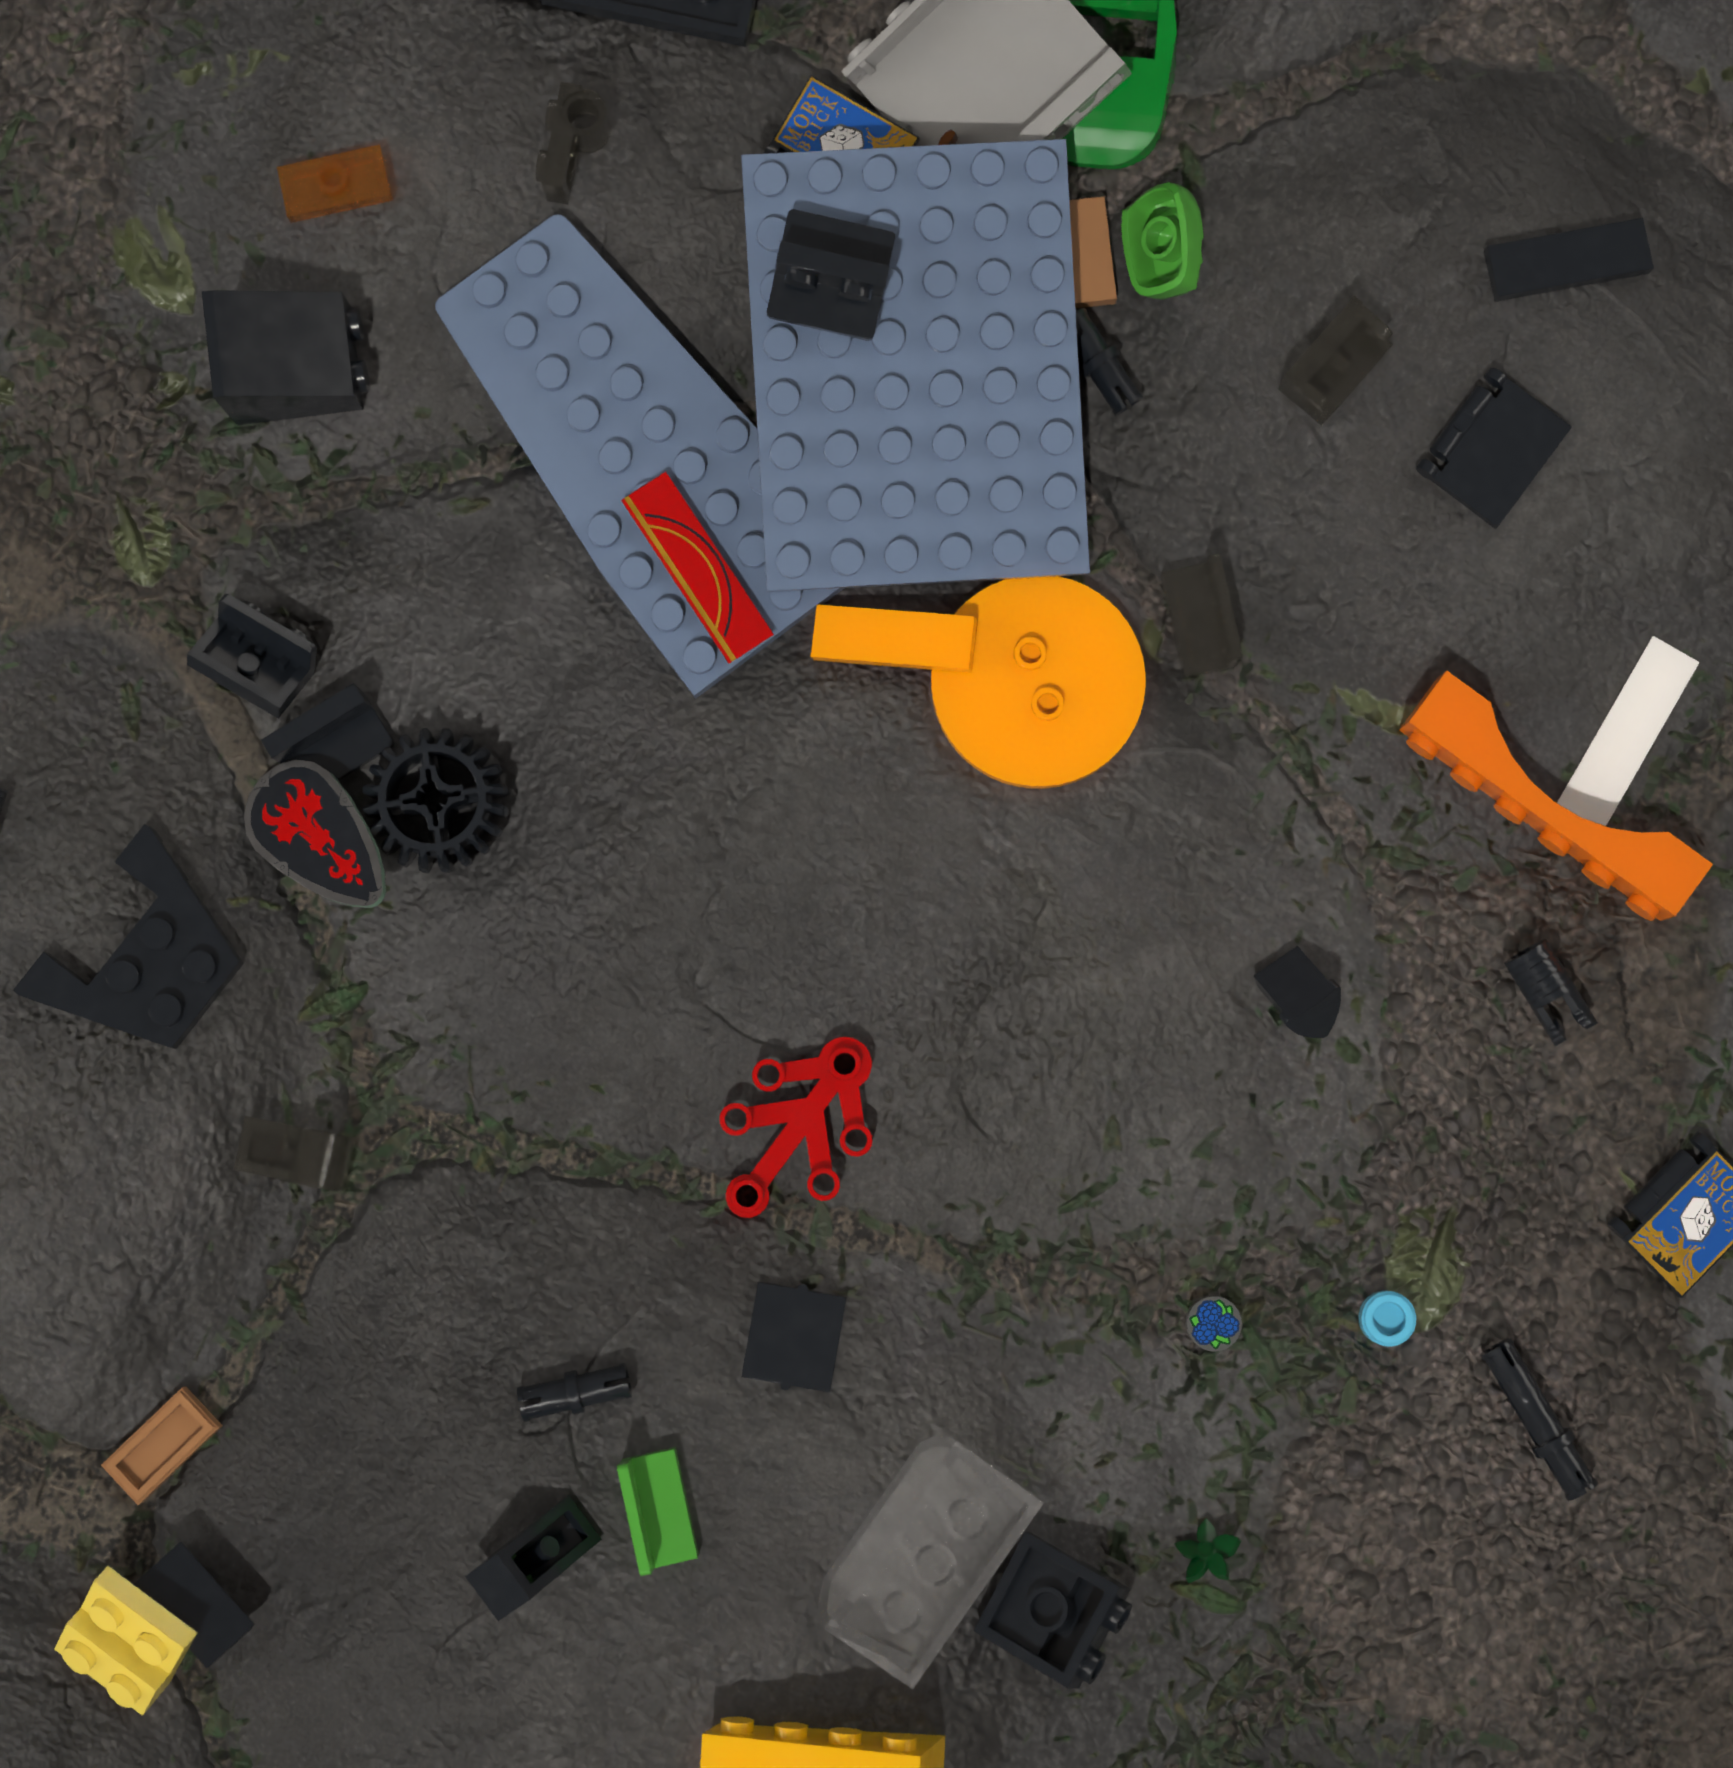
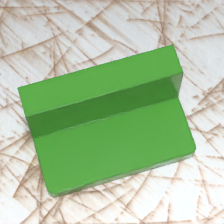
(657, 1510)

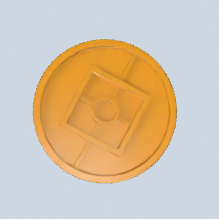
(1048, 683)

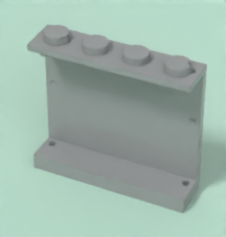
(986, 69)

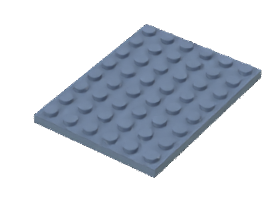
(961, 421)

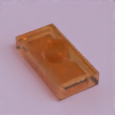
(335, 183)

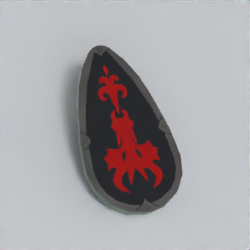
(315, 834)

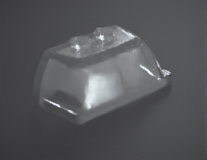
(923, 1556)

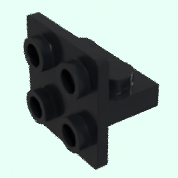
(830, 274)

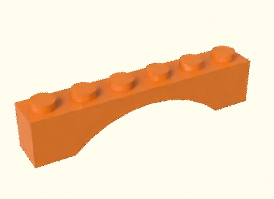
(1463, 733)

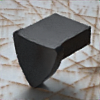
(1301, 994)

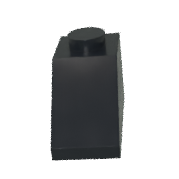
(533, 1558)

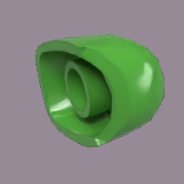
(1163, 241)

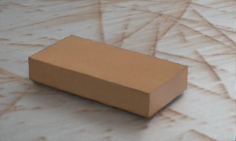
(1091, 253)
(161, 1445)

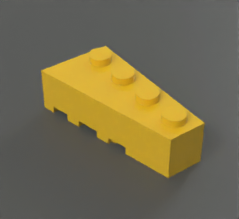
(794, 1745)

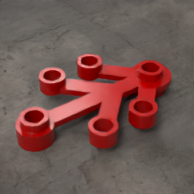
(803, 1119)

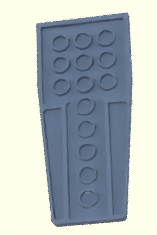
(604, 409)

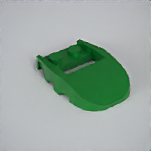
(1134, 114)

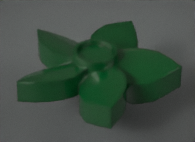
(1208, 1552)

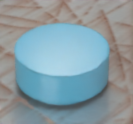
(1387, 1318)

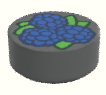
(1213, 1323)

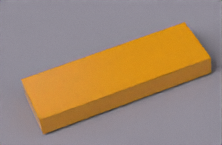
(894, 638)

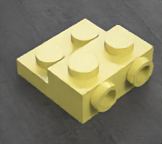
(125, 1641)

